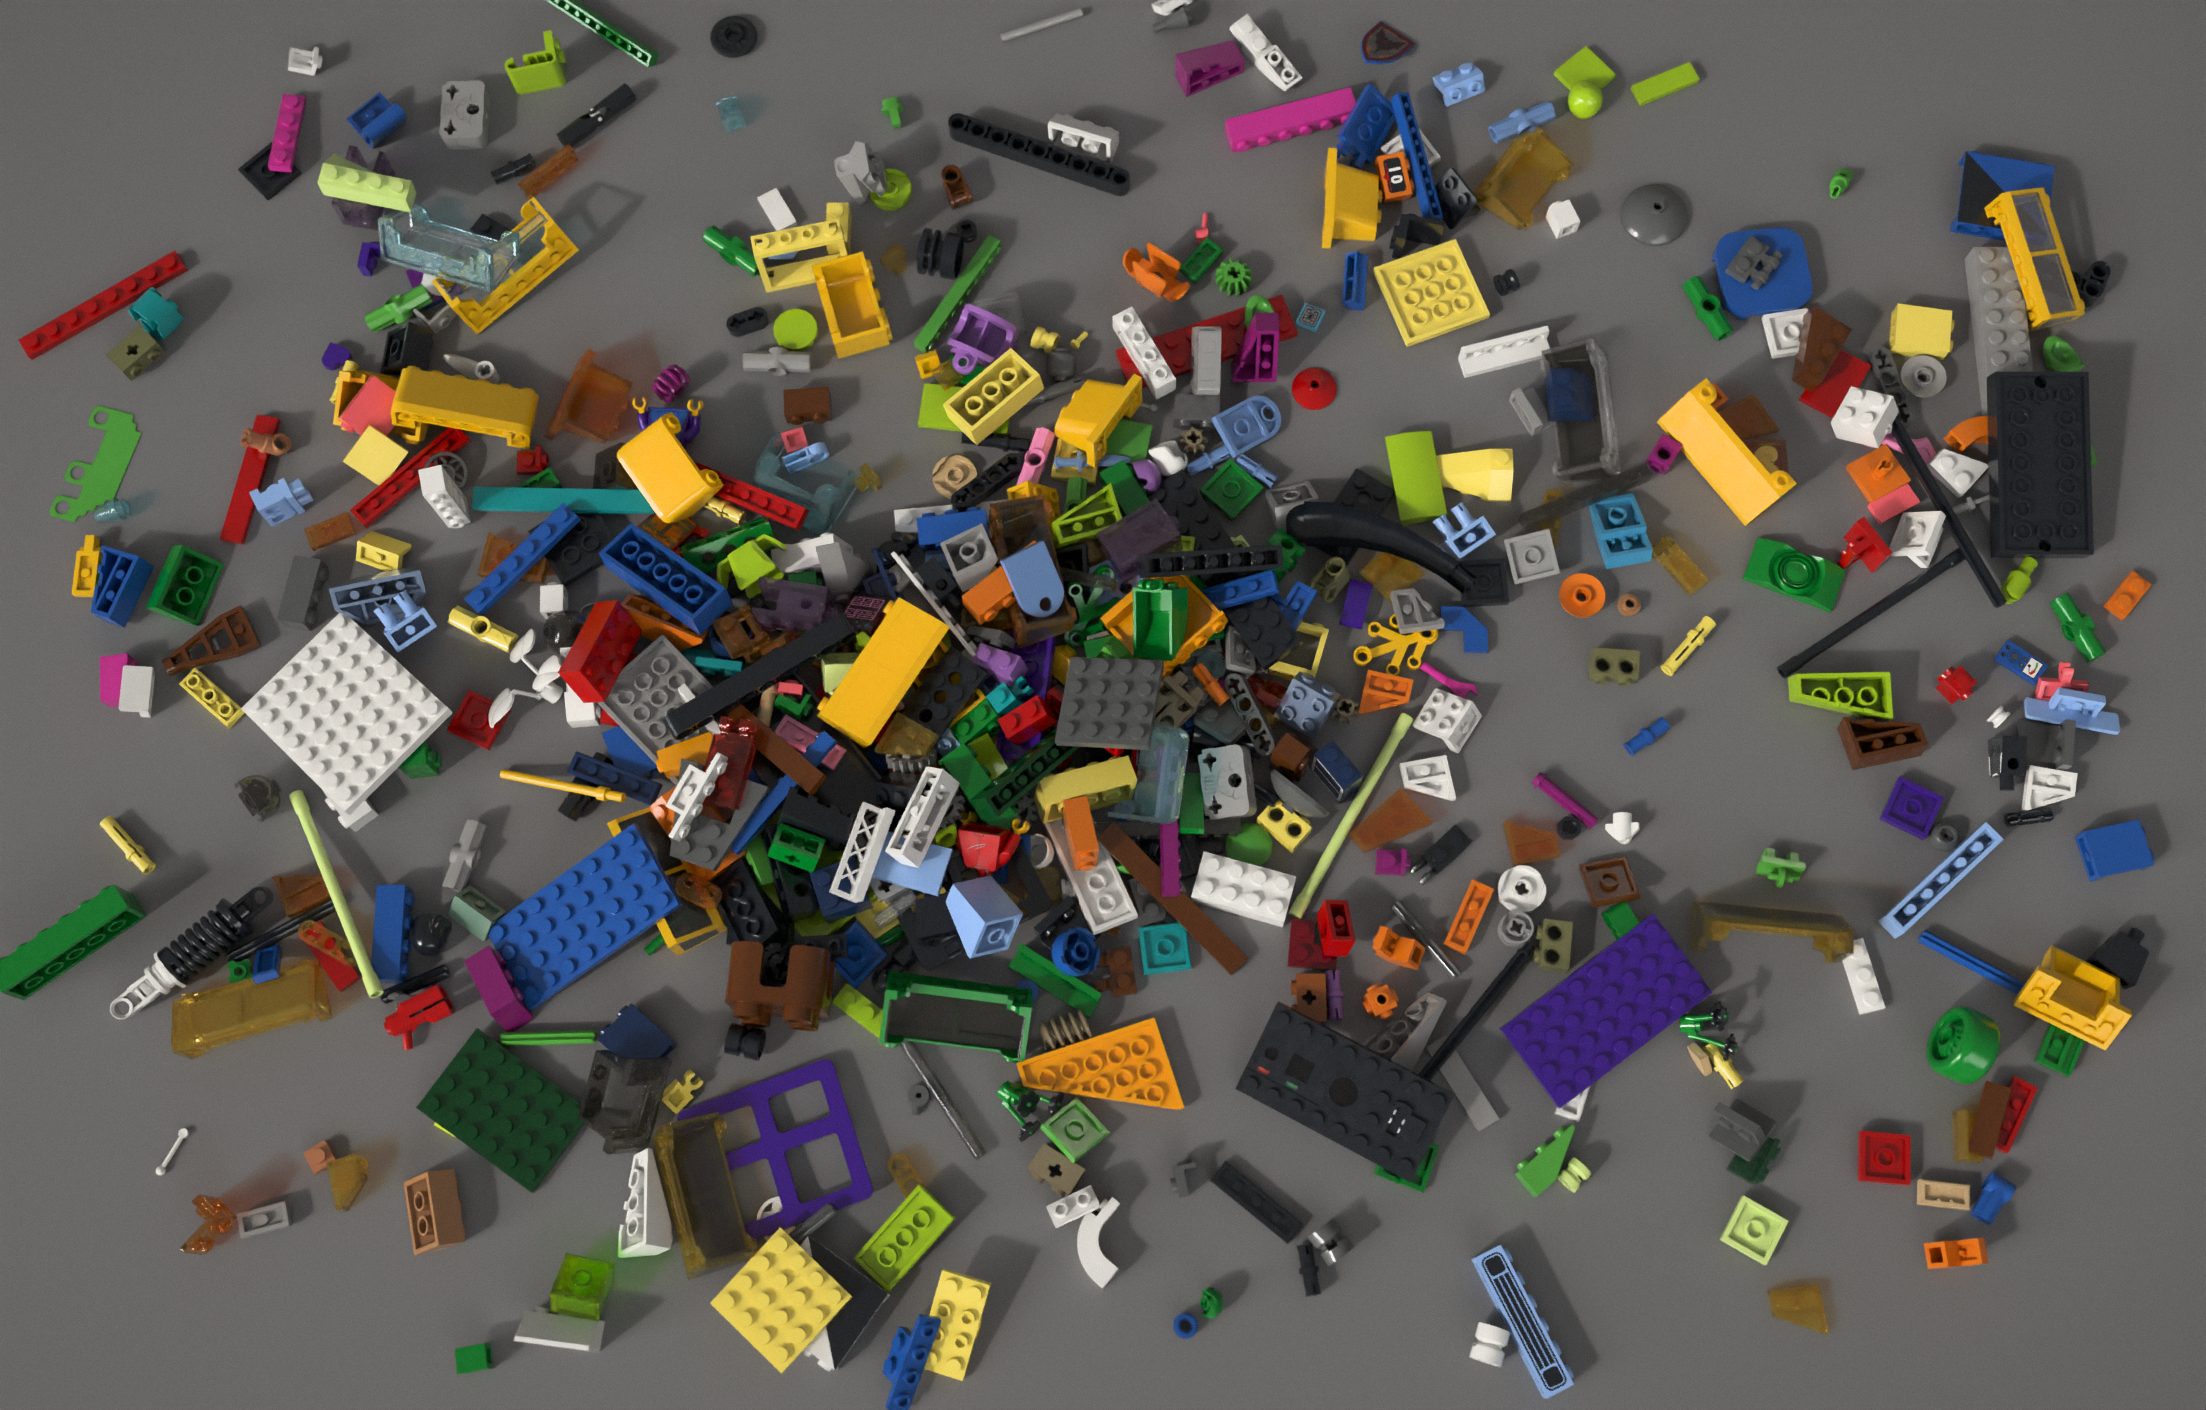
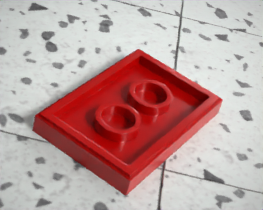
(1843, 374)

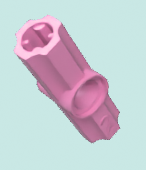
(1038, 450)

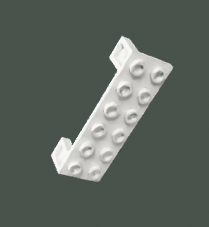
(903, 573)

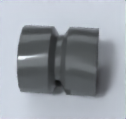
(1324, 1235)

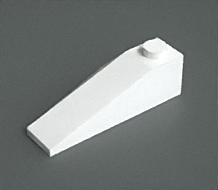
(647, 1219)

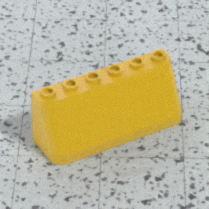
(465, 405)

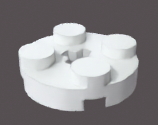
(1533, 883)

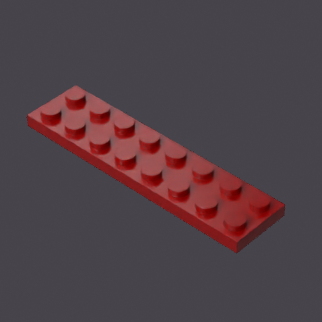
(1176, 345)

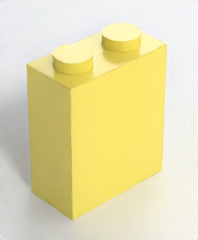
(1921, 331)

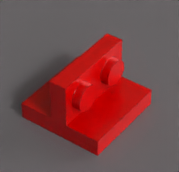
(1864, 545)

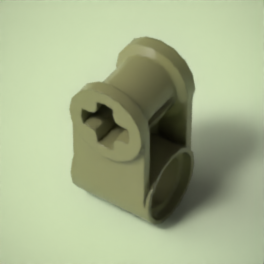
(1329, 581)

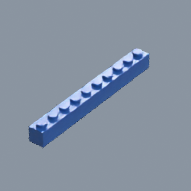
(1416, 155)
(776, 797)

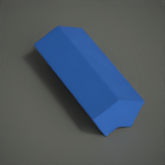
(1354, 280)

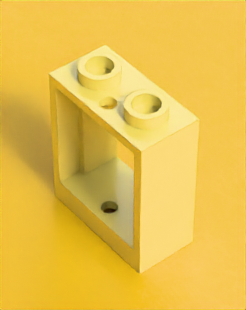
(1289, 671)

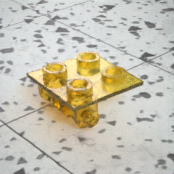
(1390, 574)

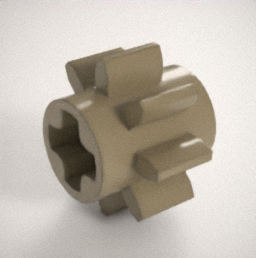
(1193, 447)
(1341, 715)

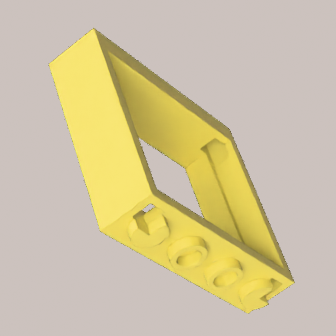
(794, 240)

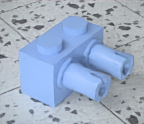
(1472, 533)
(410, 628)

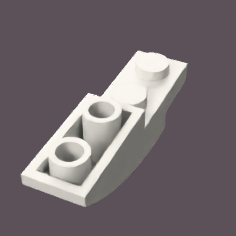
(1264, 55)

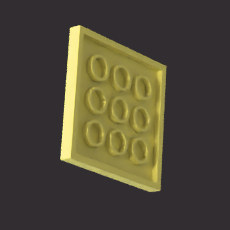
(1431, 292)
(781, 1300)

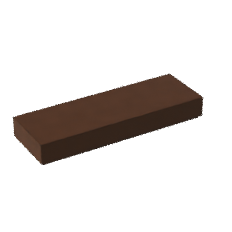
(1989, 1119)

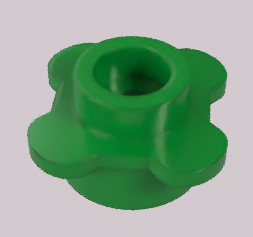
(234, 966)

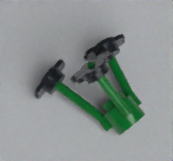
(1027, 1103)

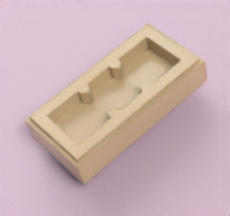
(1943, 1194)

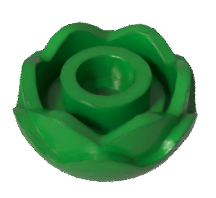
(1211, 1302)

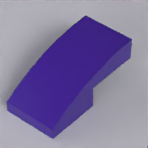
(1356, 604)

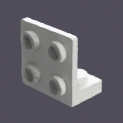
(1448, 718)

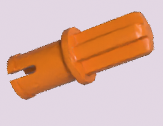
(1210, 684)

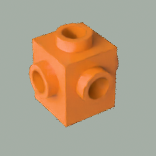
(1376, 1009)

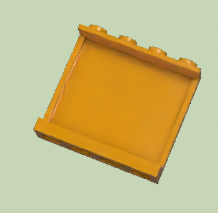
(1202, 622)

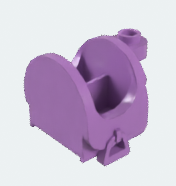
(980, 338)

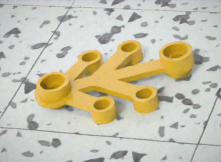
(1398, 643)

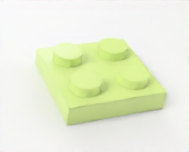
(1753, 1230)

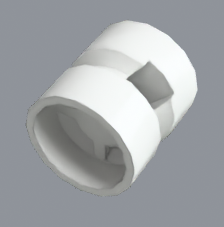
(1489, 1344)

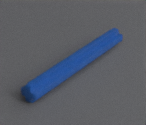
(1971, 961)

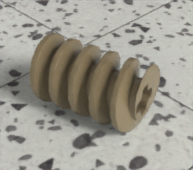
(1064, 1029)

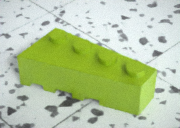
(1854, 694)

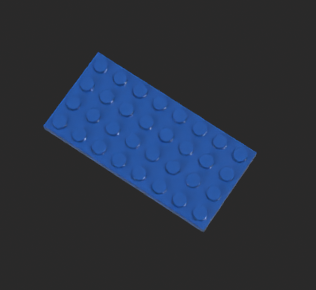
(584, 916)

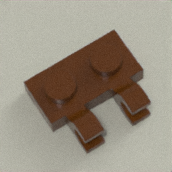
(1121, 972)

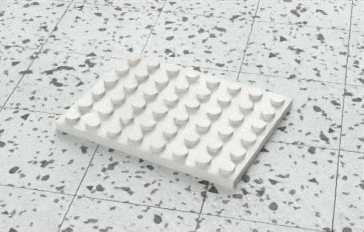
(346, 712)

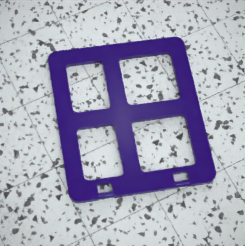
(775, 1144)

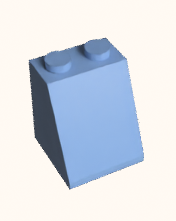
(983, 916)

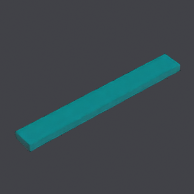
(549, 499)

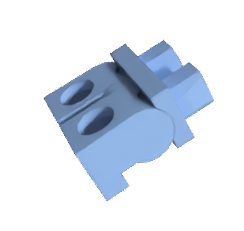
(281, 500)

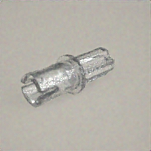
(895, 908)

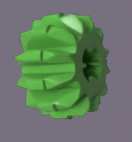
(1241, 279)

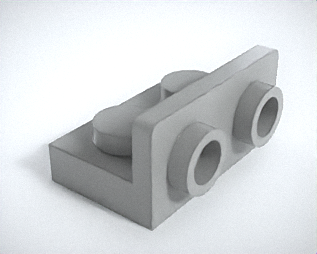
(1238, 655)

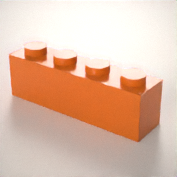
(990, 596)

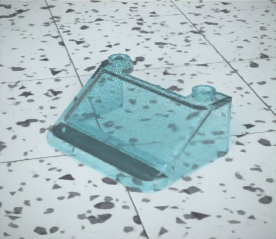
(1158, 779)

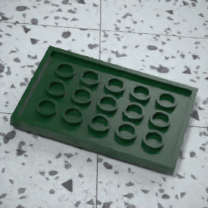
(504, 1110)

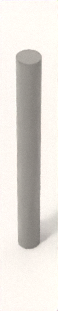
(1015, 33)

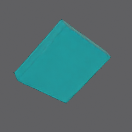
(1164, 948)

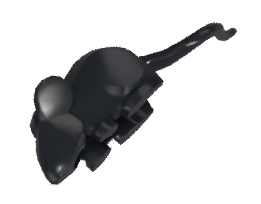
(900, 544)

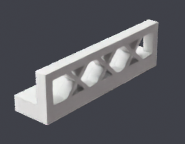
(1503, 351)
(870, 855)

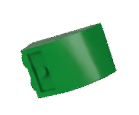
(1159, 619)

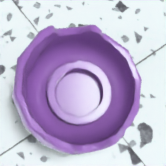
(1149, 473)

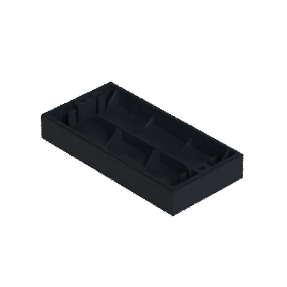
(2039, 465)

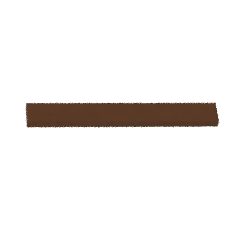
(1179, 907)

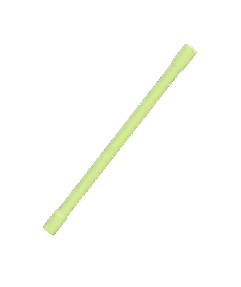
(1304, 898)
(368, 975)

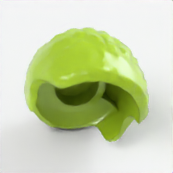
(1585, 99)

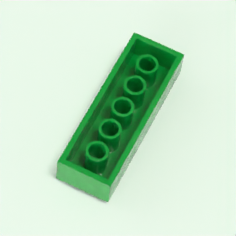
(69, 941)

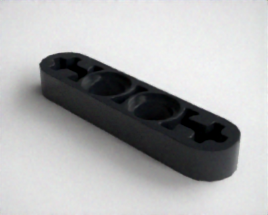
(984, 480)

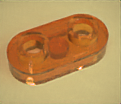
(697, 892)

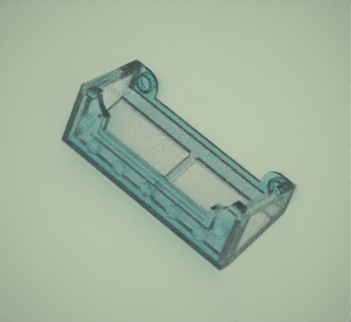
(446, 251)

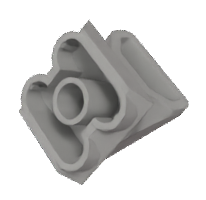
(862, 172)

